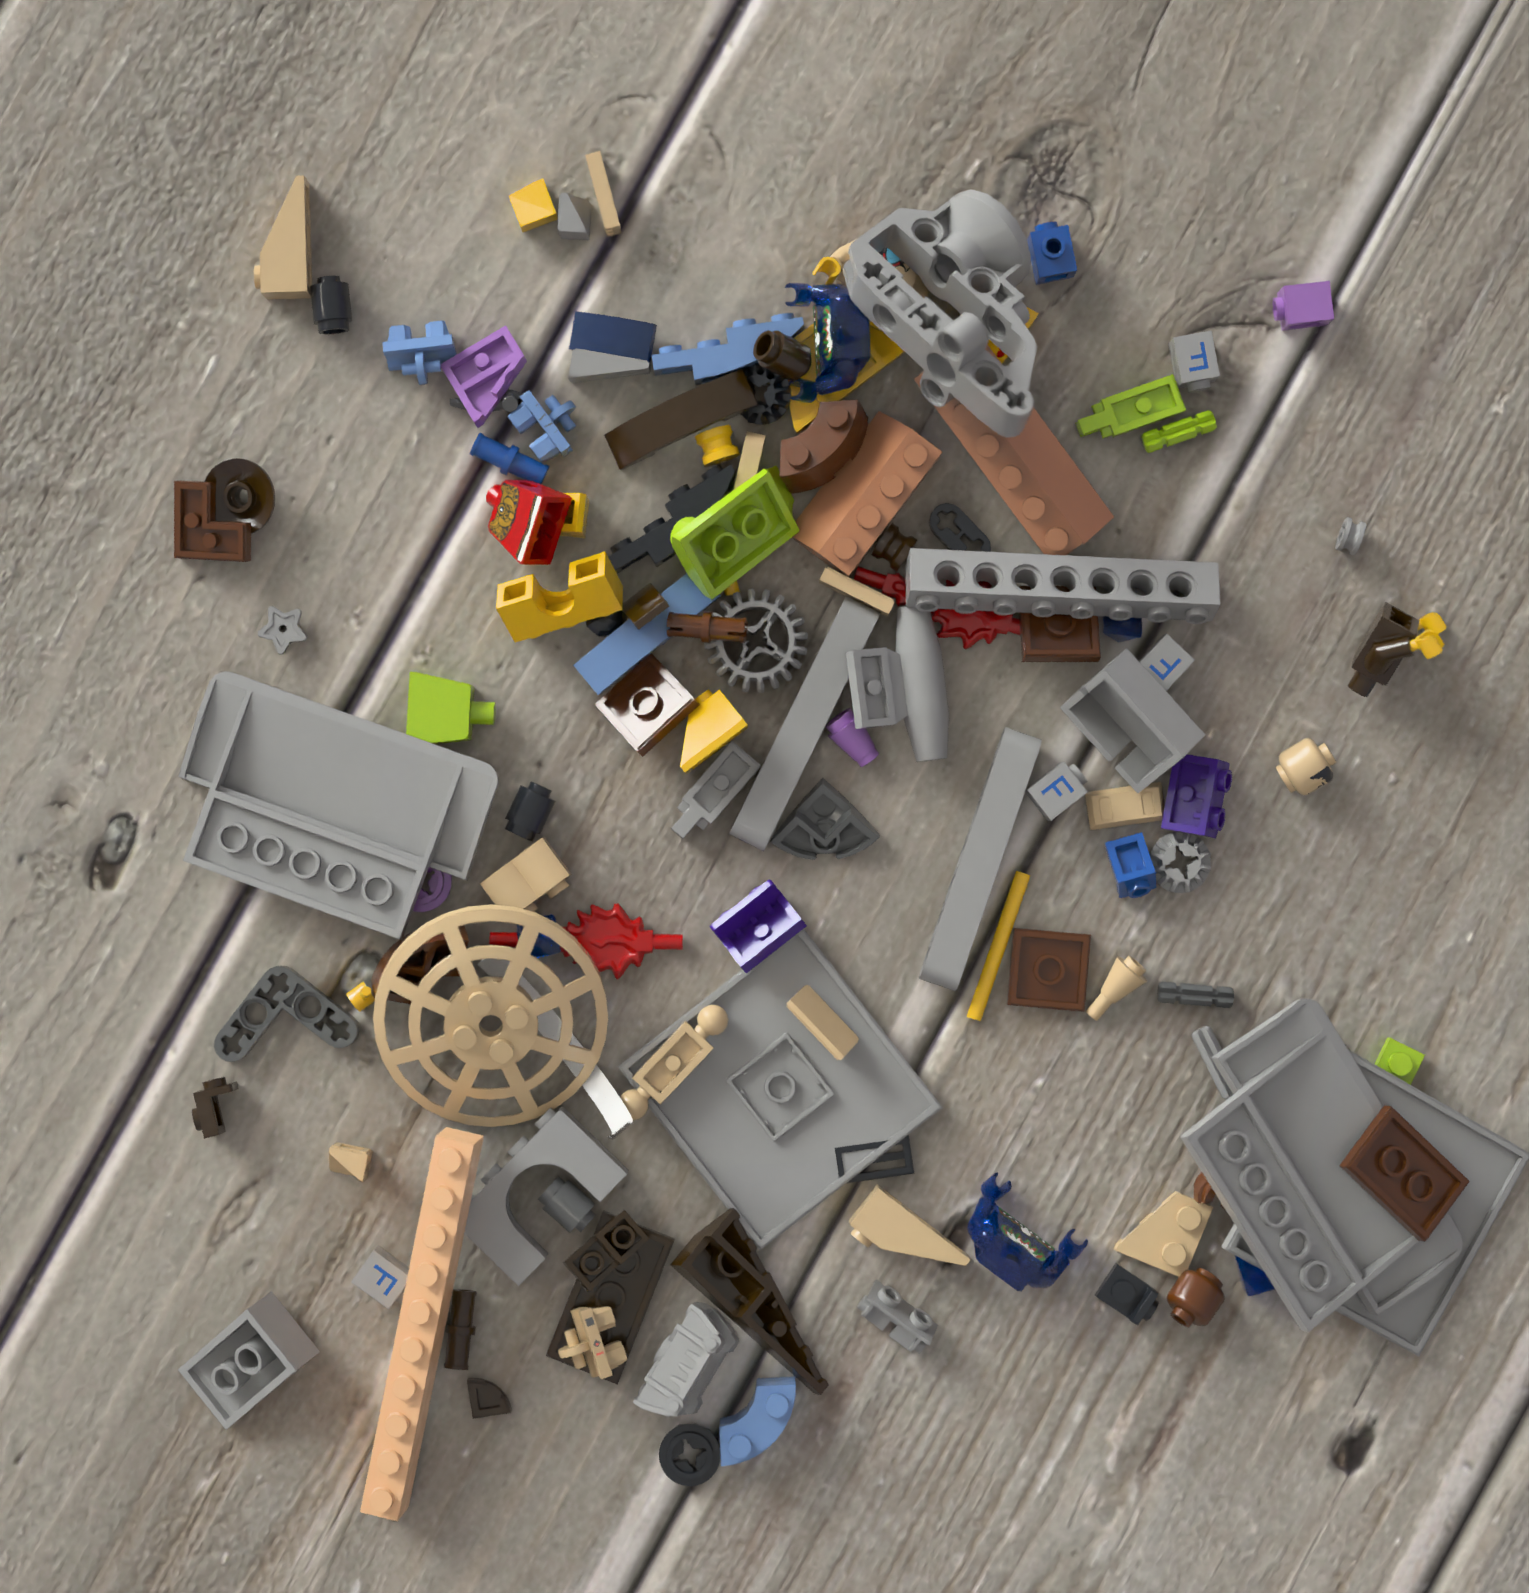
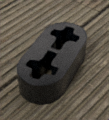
(962, 523)

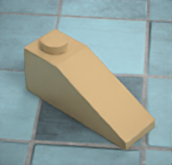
(287, 252)
(896, 1228)

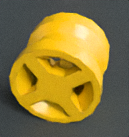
(717, 445)

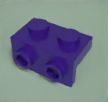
(757, 925)

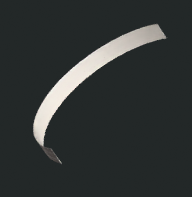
(597, 1084)

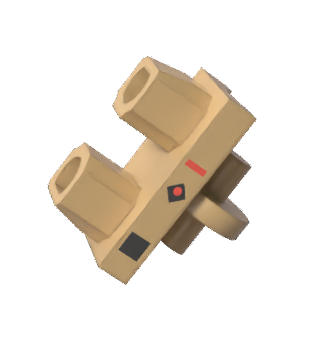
(599, 1357)

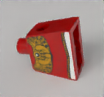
(527, 519)

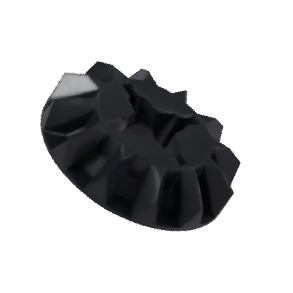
(776, 396)
(681, 1470)

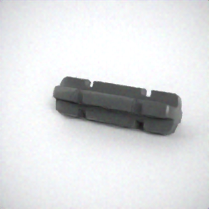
(1195, 994)

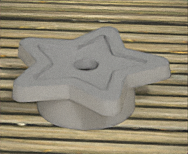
(292, 634)

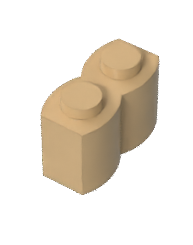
(528, 877)

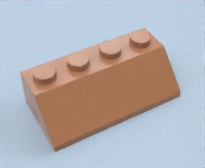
(865, 494)

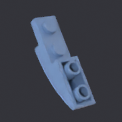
(715, 360)

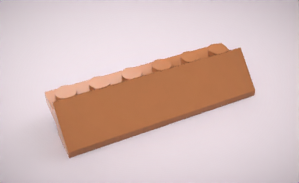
(1032, 478)

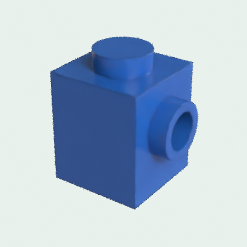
(1051, 253)

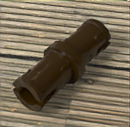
(460, 1329)

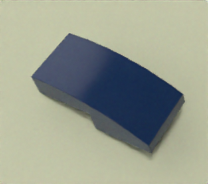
(613, 335)

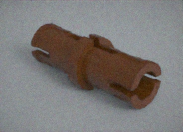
(707, 627)

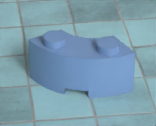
(758, 1423)

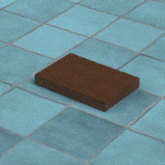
(1404, 1173)

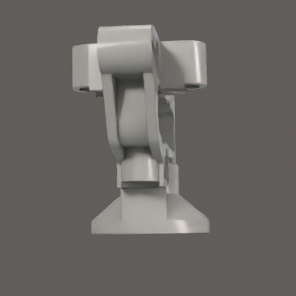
(974, 260)

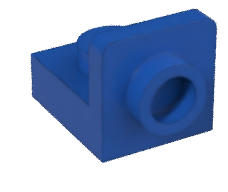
(1131, 866)

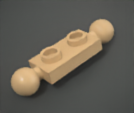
(674, 1060)

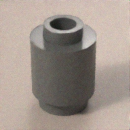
(567, 1205)

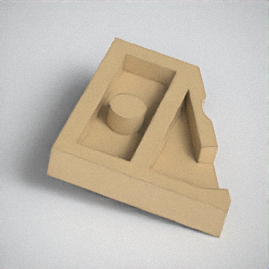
(1168, 1234)

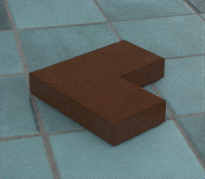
(198, 533)

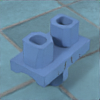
(419, 354)
(531, 412)

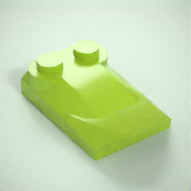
(735, 532)

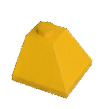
(709, 729)

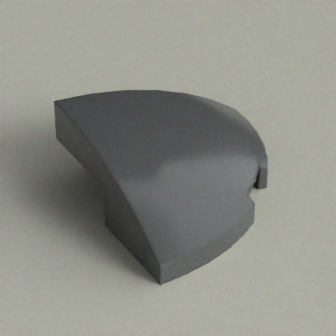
(824, 825)

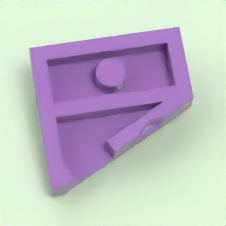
(485, 373)

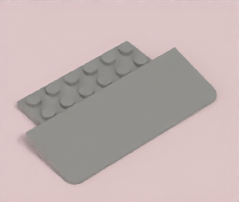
(329, 803)
(1278, 1173)

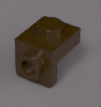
(207, 1114)

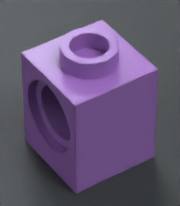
(1304, 305)

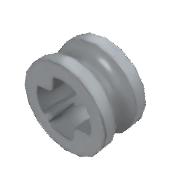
(1350, 536)

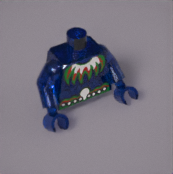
(839, 338)
(1013, 1249)

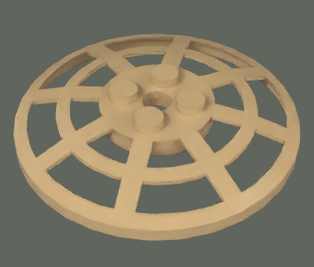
(490, 997)

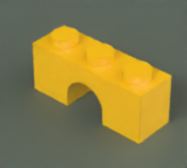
(533, 611)

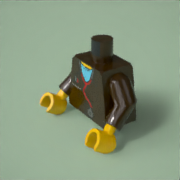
(1389, 642)

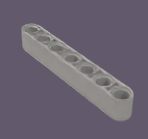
(803, 724)
(980, 859)

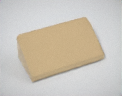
(822, 1022)

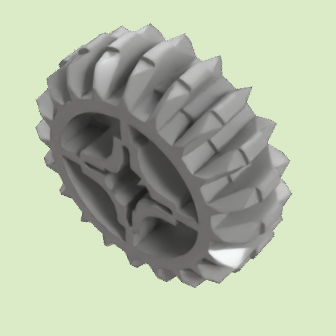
(786, 658)

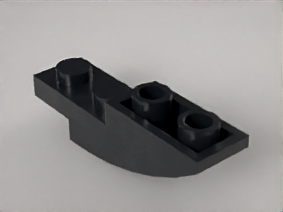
(683, 503)

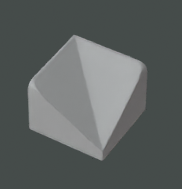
(573, 217)

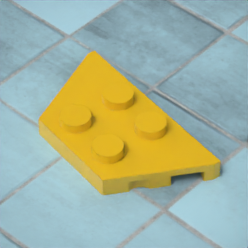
(883, 353)

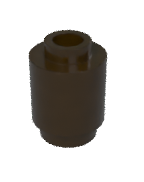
(782, 355)

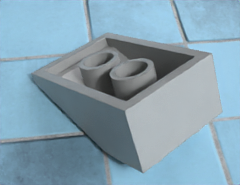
(248, 1360)

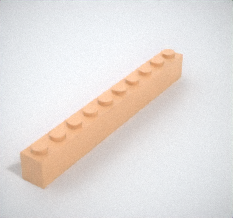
(421, 1323)

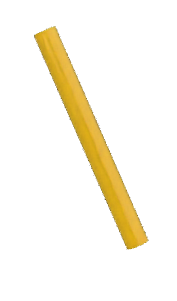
(998, 946)

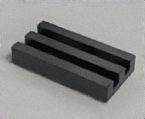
(882, 1173)

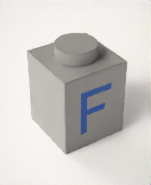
(1194, 361)
(1166, 661)
(1057, 790)
(382, 1277)

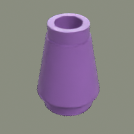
(853, 741)

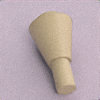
(1122, 980)

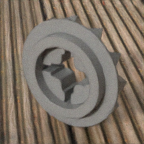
(1197, 870)

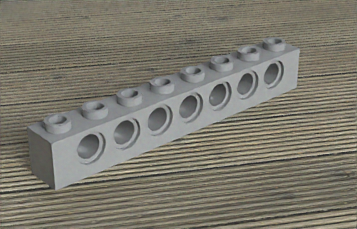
(1078, 573)

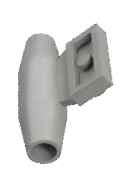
(904, 685)

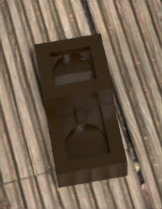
(644, 606)

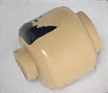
(1306, 766)

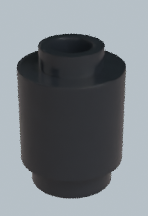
(331, 305)
(529, 811)

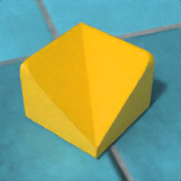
(533, 206)

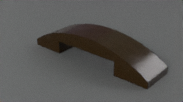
(680, 418)

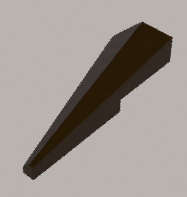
(730, 1274)

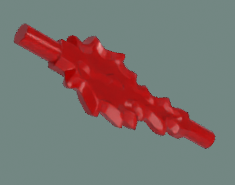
(968, 627)
(608, 938)

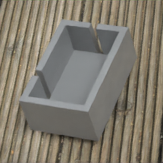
(1127, 706)

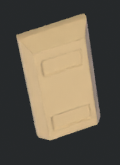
(1124, 806)

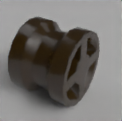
(894, 547)

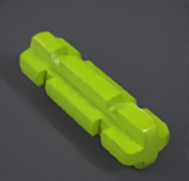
(1178, 431)

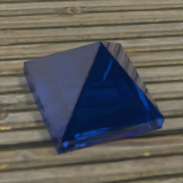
(1122, 630)

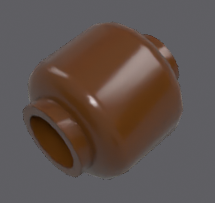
(1195, 1297)

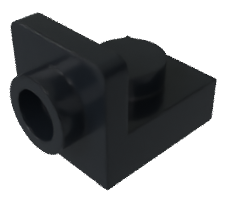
(1128, 1294)

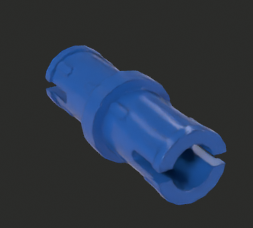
(508, 459)

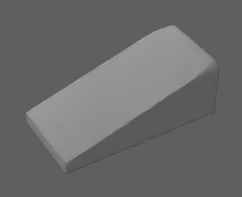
(594, 365)

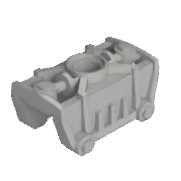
(687, 1362)

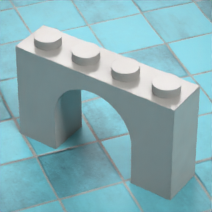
(560, 1143)

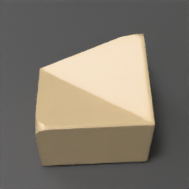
(350, 1160)

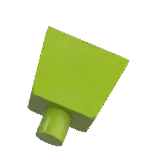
(444, 709)

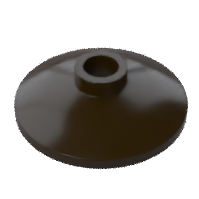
(233, 477)

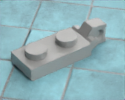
(715, 789)

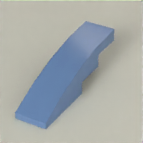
(630, 646)

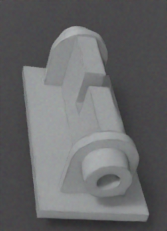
(913, 1326)

